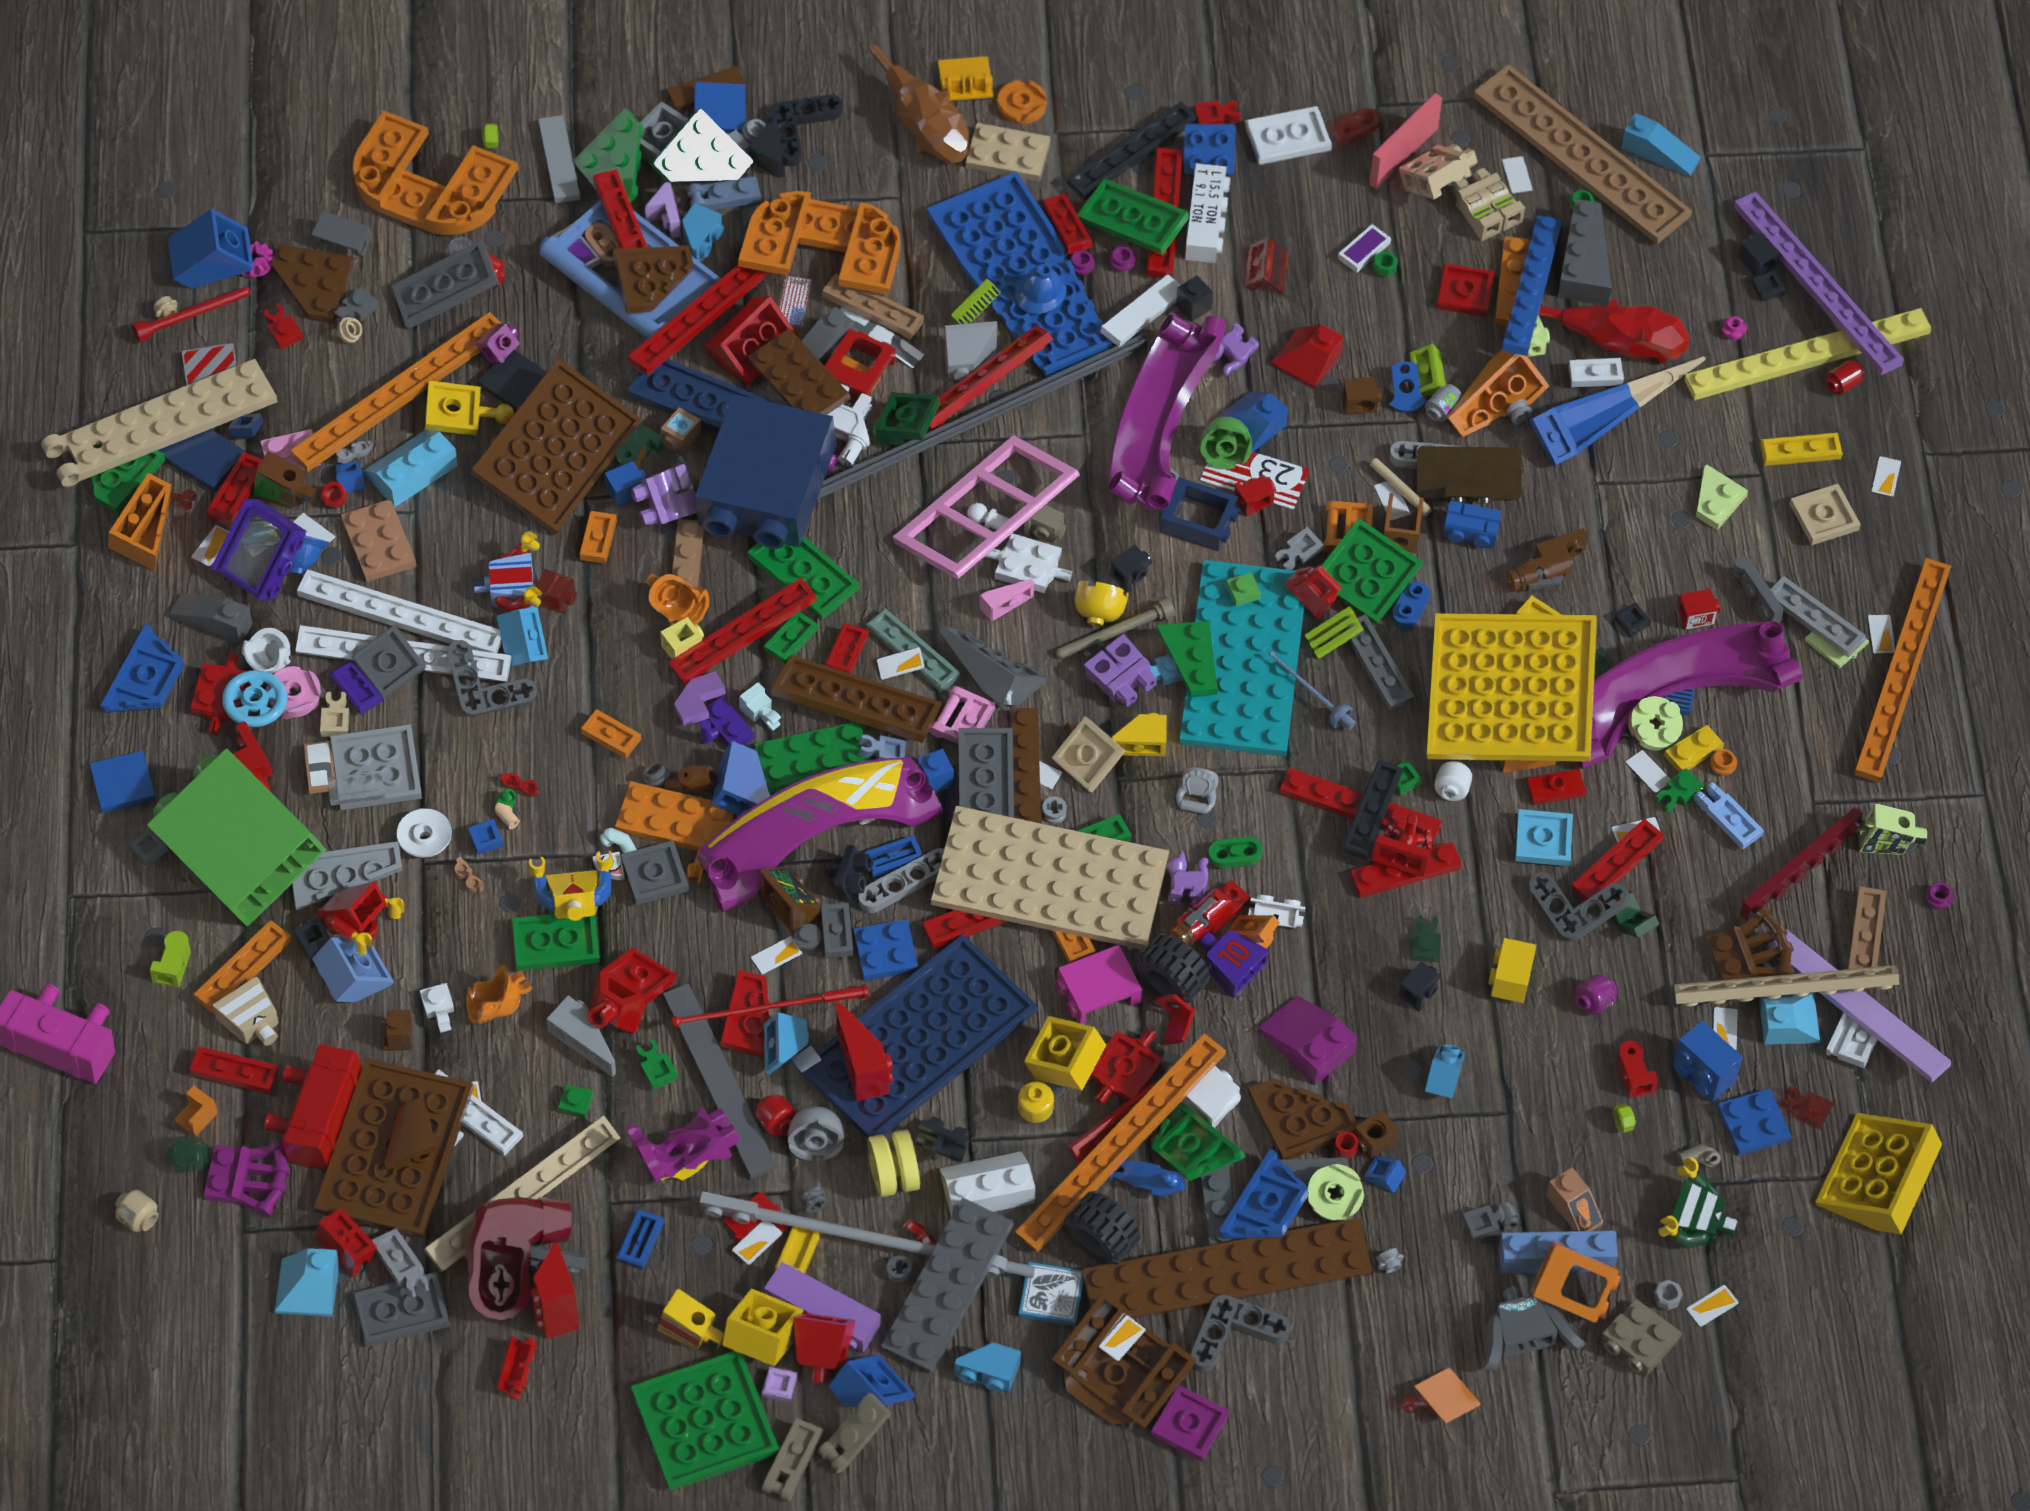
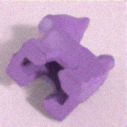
(1235, 350)
(1186, 882)

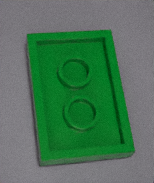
(554, 942)

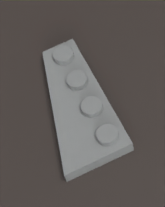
(344, 870)

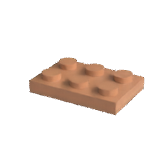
(378, 540)

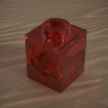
(556, 590)

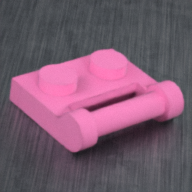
(973, 714)

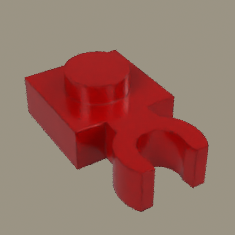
(1214, 113)
(282, 328)

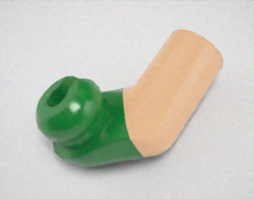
(504, 808)

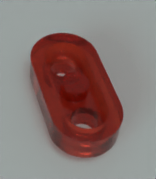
(1354, 127)

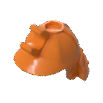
(677, 598)
(495, 997)

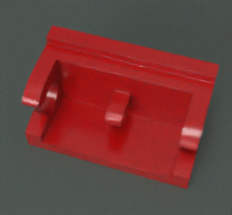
(347, 1238)

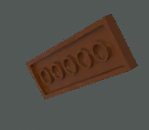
(856, 698)

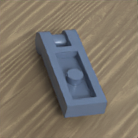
(725, 193)

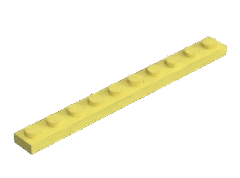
(1799, 356)

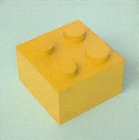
(1065, 1053)
(761, 1327)

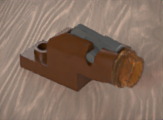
(1550, 562)

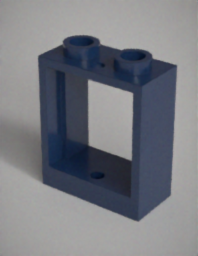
(1193, 532)

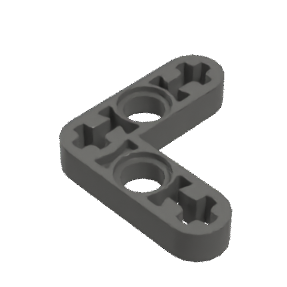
(483, 695)
(1578, 916)
(1234, 1319)

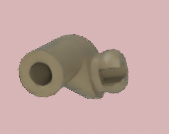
(1702, 1154)

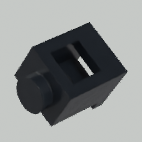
(1130, 567)
(311, 938)
(1419, 984)

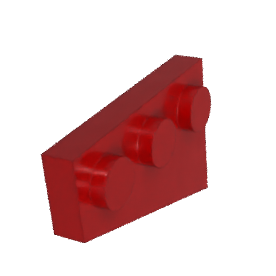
(746, 1030)

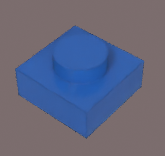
(485, 836)

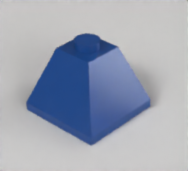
(1261, 414)
(869, 1376)

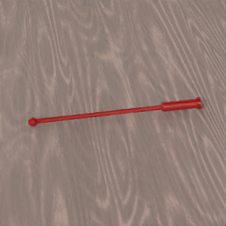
(826, 997)

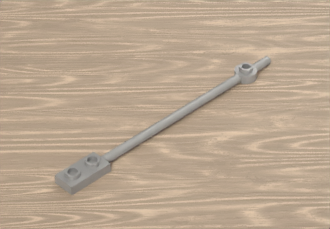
(746, 1211)

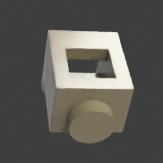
(1046, 524)

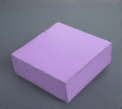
(779, 1384)

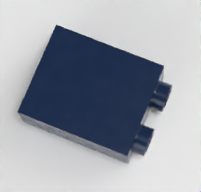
(765, 472)

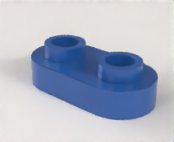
(1412, 603)

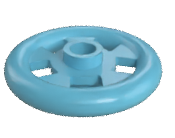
(255, 679)

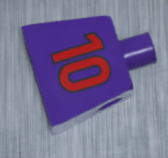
(1233, 960)

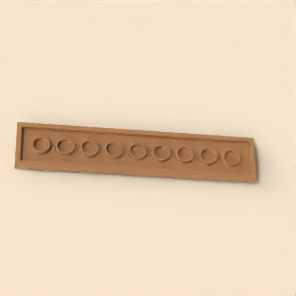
(1582, 154)

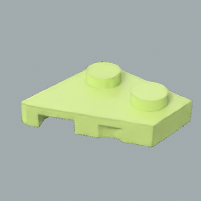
(1718, 497)

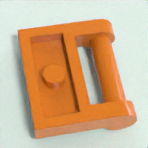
(1353, 512)

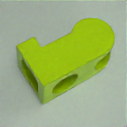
(174, 960)

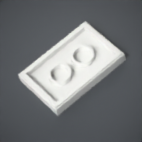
(1288, 135)

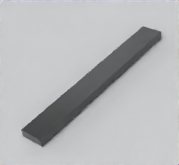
(720, 1081)

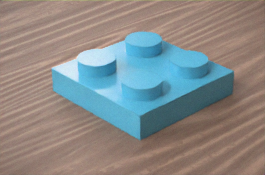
(1544, 837)

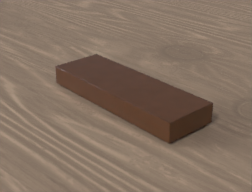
(683, 95)

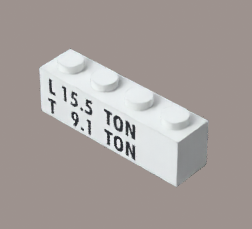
(1205, 213)

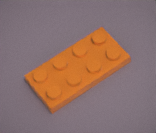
(670, 816)

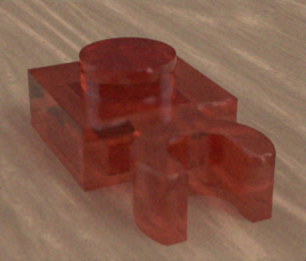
(1811, 1109)

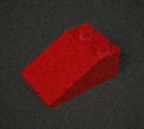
(863, 1055)

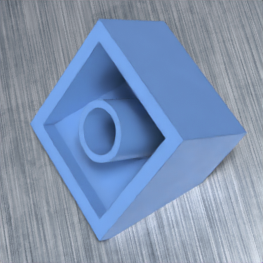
(349, 973)

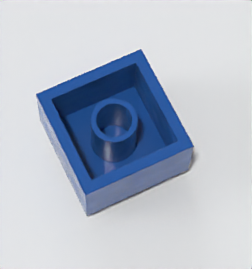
(1707, 1061)

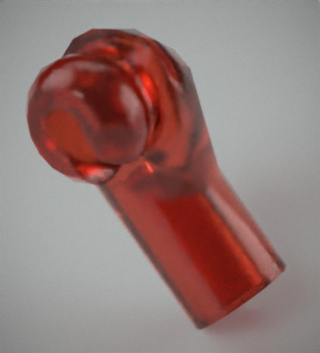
(1415, 1400)

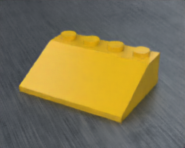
(1880, 1171)

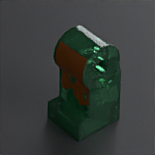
(639, 446)

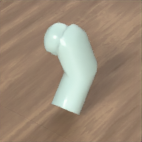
(620, 838)

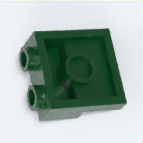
(905, 417)

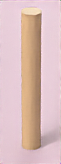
(1399, 485)

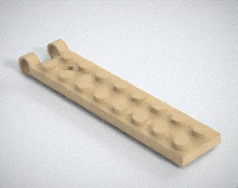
(161, 422)

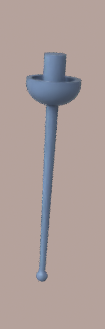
(1339, 714)

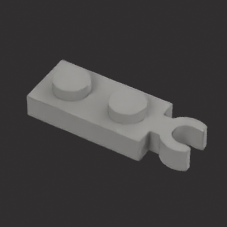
(400, 1261)

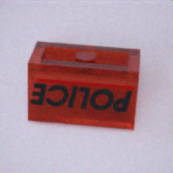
(1266, 266)

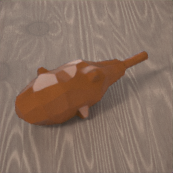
(926, 113)

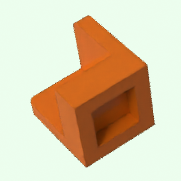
(197, 1113)

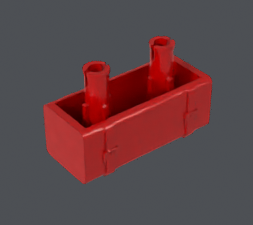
(320, 1107)

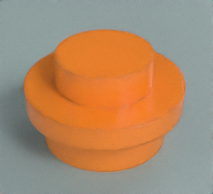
(1723, 762)

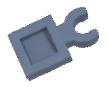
(883, 748)

